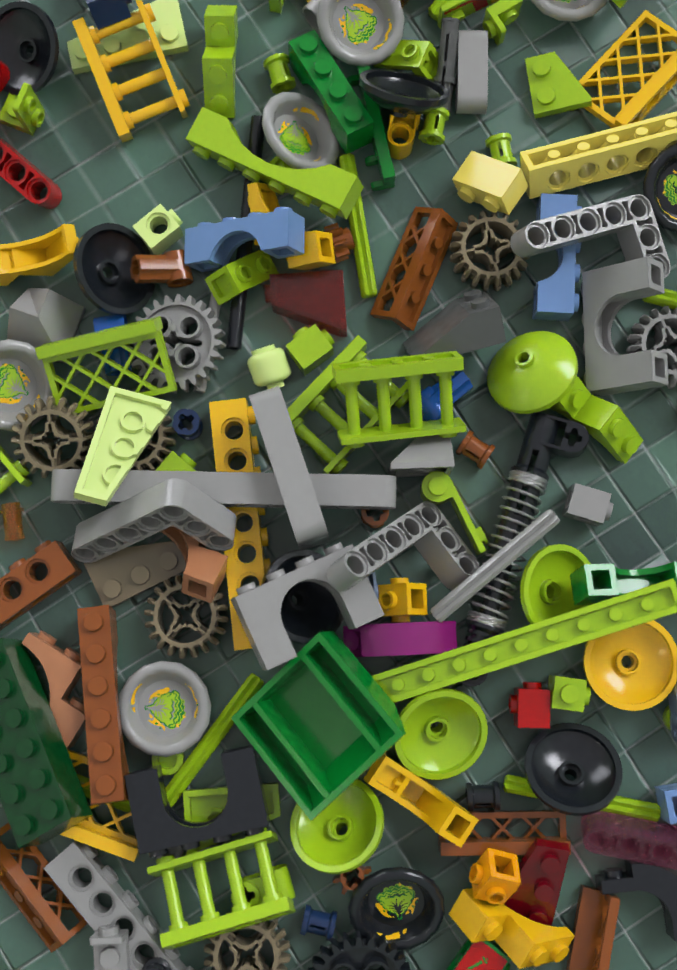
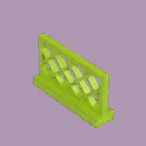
(103, 340)

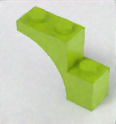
(220, 59)
(601, 419)

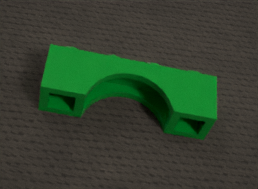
(345, 111)
(604, 581)

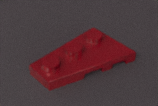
(541, 881)

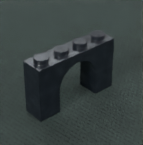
(161, 828)

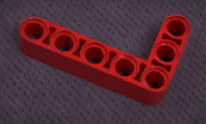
(13, 162)

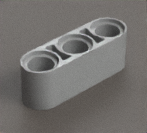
(472, 72)

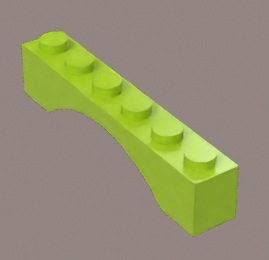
(323, 186)

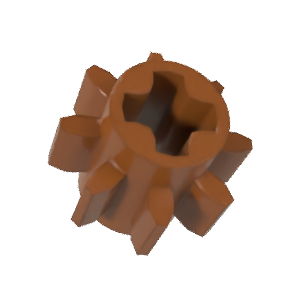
(342, 241)
(351, 885)

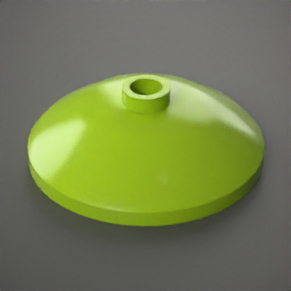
(538, 381)
(550, 571)
(452, 744)
(319, 840)

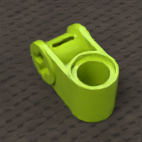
(254, 883)

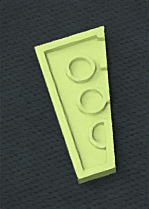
(167, 27)
(118, 441)

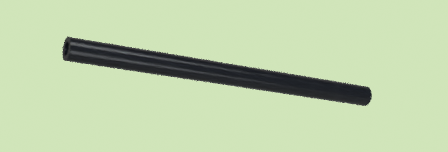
(238, 304)

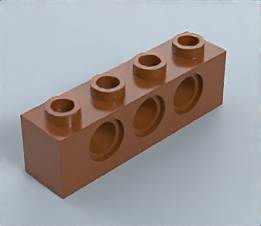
(61, 571)

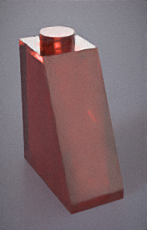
(310, 299)

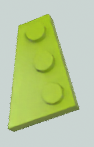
(207, 803)

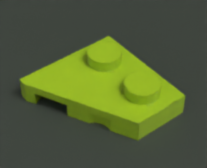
(554, 86)

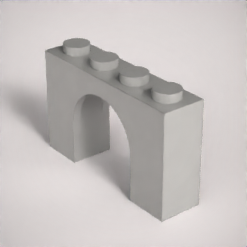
(604, 294)
(261, 606)

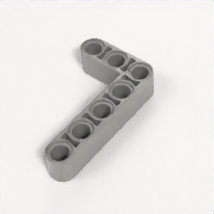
(628, 217)
(289, 468)
(150, 512)
(421, 527)

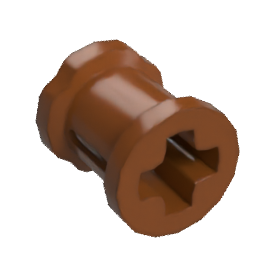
(475, 449)
(370, 520)

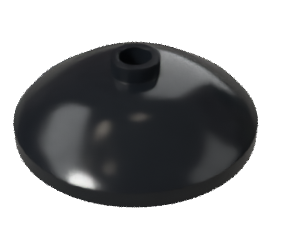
(22, 30)
(403, 91)
(110, 250)
(315, 606)
(577, 752)

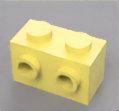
(490, 183)

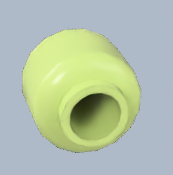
(269, 366)

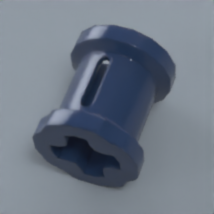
(193, 417)
(318, 922)

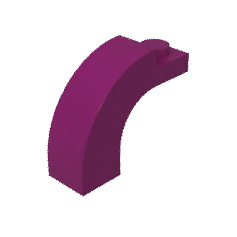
(401, 638)

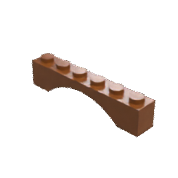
(101, 704)

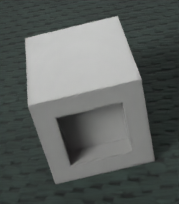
(588, 505)

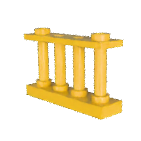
(113, 92)

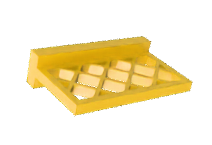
(657, 83)
(100, 835)

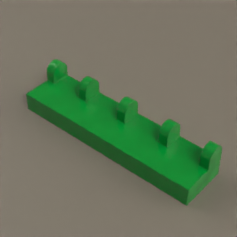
(380, 145)

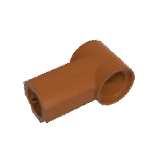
(163, 268)

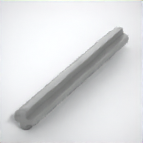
(495, 565)

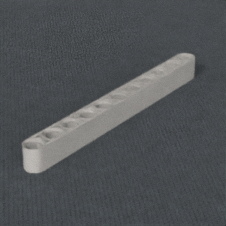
(246, 488)

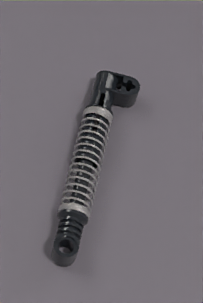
(538, 441)

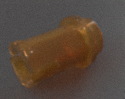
(12, 521)

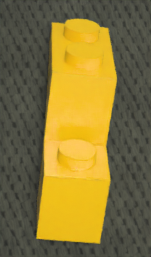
(318, 244)
(39, 255)
(519, 937)

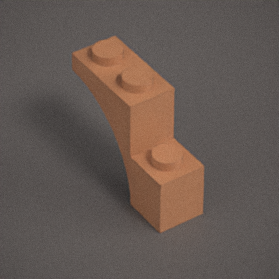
(204, 566)
(63, 673)

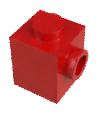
(530, 706)

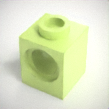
(159, 242)

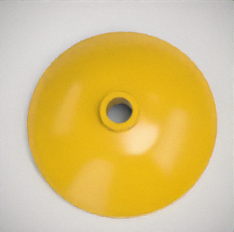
(647, 678)

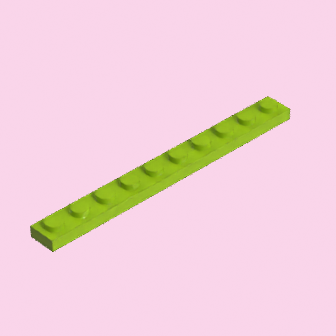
(530, 641)

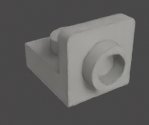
(110, 948)

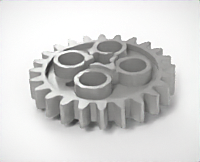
(180, 317)

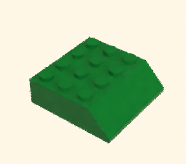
(320, 722)

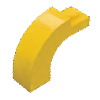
(422, 799)

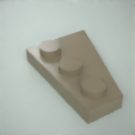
(134, 571)

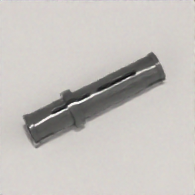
(447, 56)

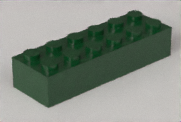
(36, 771)

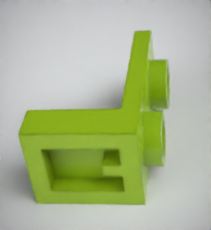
(415, 56)
(23, 111)
(240, 276)

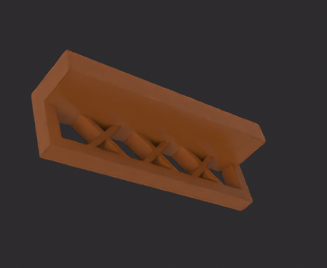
(420, 267)
(512, 844)
(29, 897)
(593, 930)

